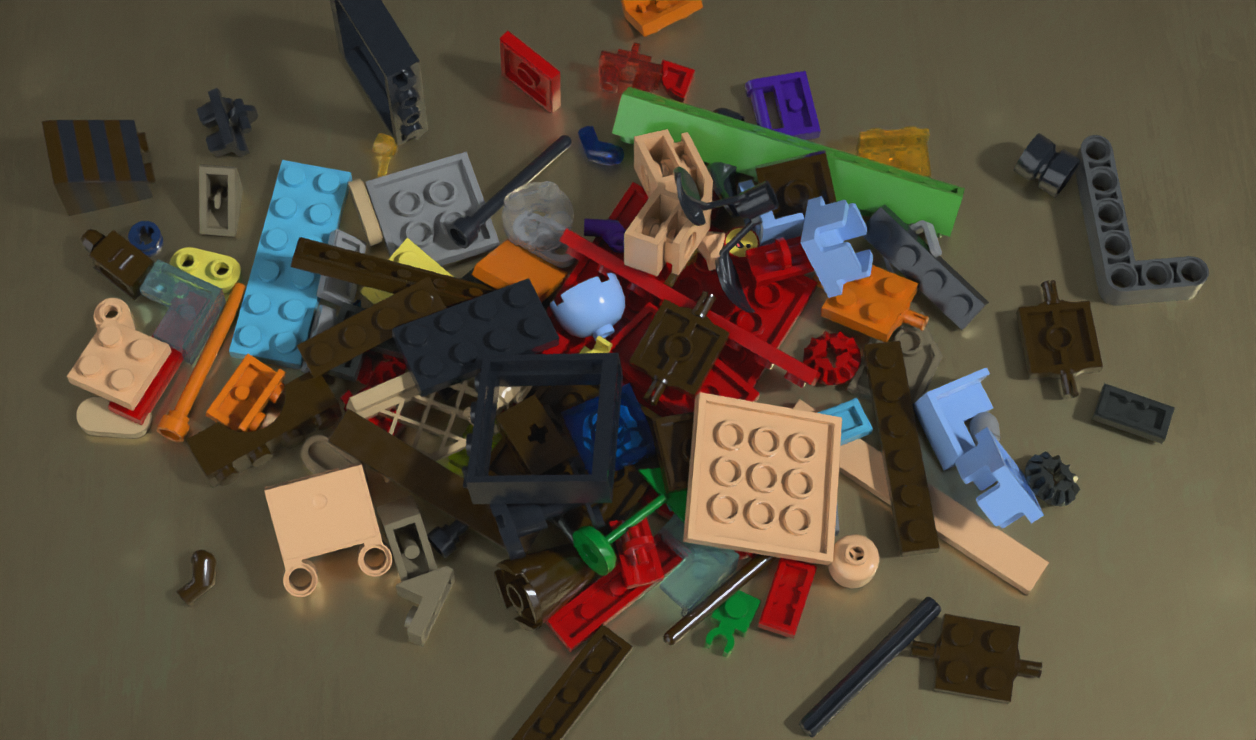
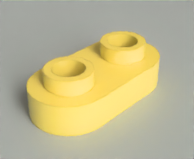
(206, 267)

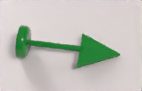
(597, 549)

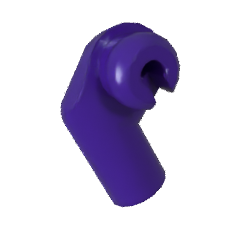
(609, 230)

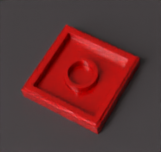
(530, 72)

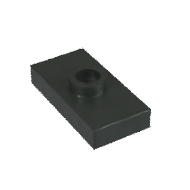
(1133, 413)

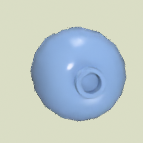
(591, 308)

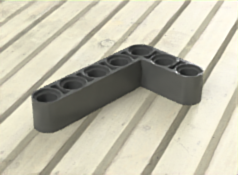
(1117, 237)

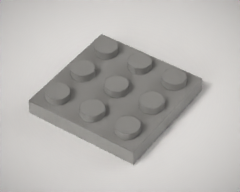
(424, 202)

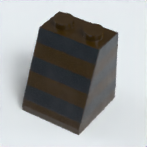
(98, 163)

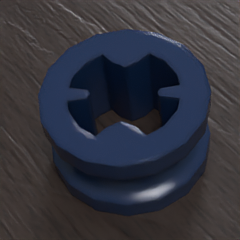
(150, 228)

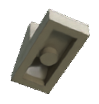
(430, 593)

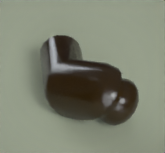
(203, 576)

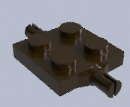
(1059, 339)
(679, 348)
(976, 658)

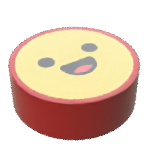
(748, 242)

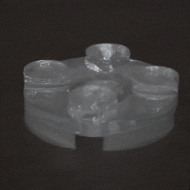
(537, 197)

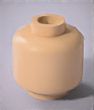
(848, 571)

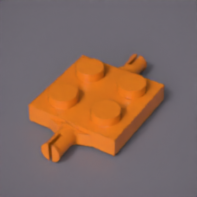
(874, 304)

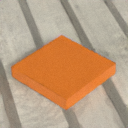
(513, 264)

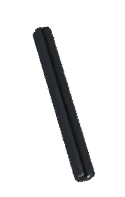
(870, 667)

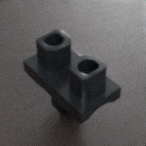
(232, 119)

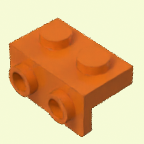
(653, 15)
(246, 395)

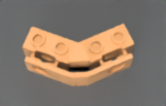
(661, 228)

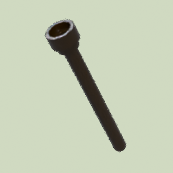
(716, 598)

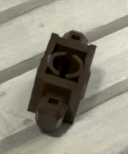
(118, 260)

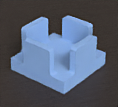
(824, 244)
(1011, 495)

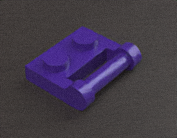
(792, 100)

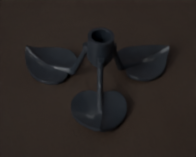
(748, 204)

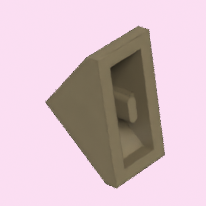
(219, 199)

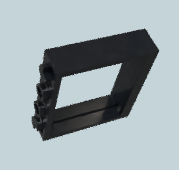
(382, 65)
(544, 370)

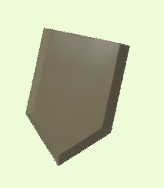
(920, 359)

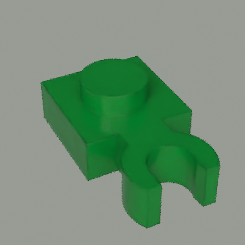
(732, 617)

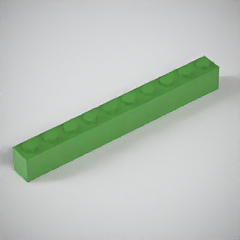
(749, 145)

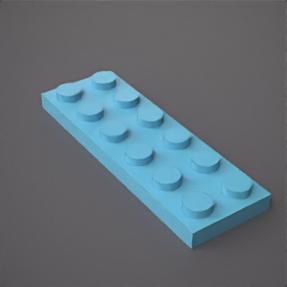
(281, 298)

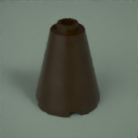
(541, 583)

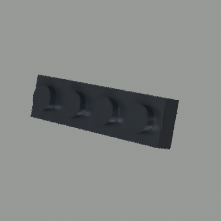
(915, 261)

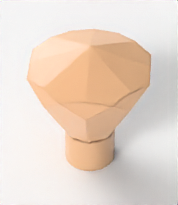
(710, 247)

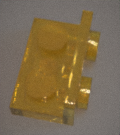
(897, 148)

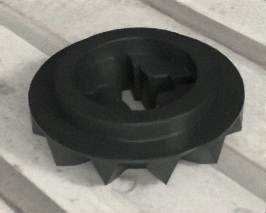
(1042, 484)

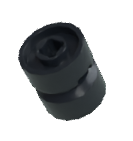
(1048, 166)

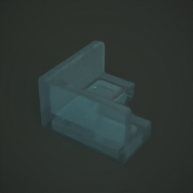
(192, 308)
(700, 571)

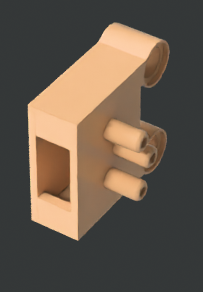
(324, 516)

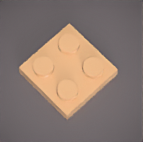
(119, 363)

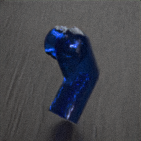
(599, 151)

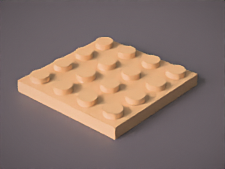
(763, 479)

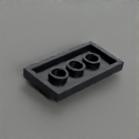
(452, 342)

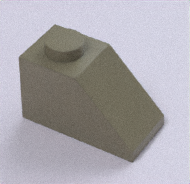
(407, 538)

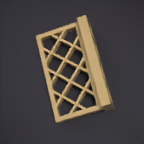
(402, 390)

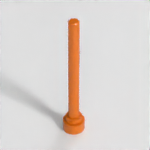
(175, 423)

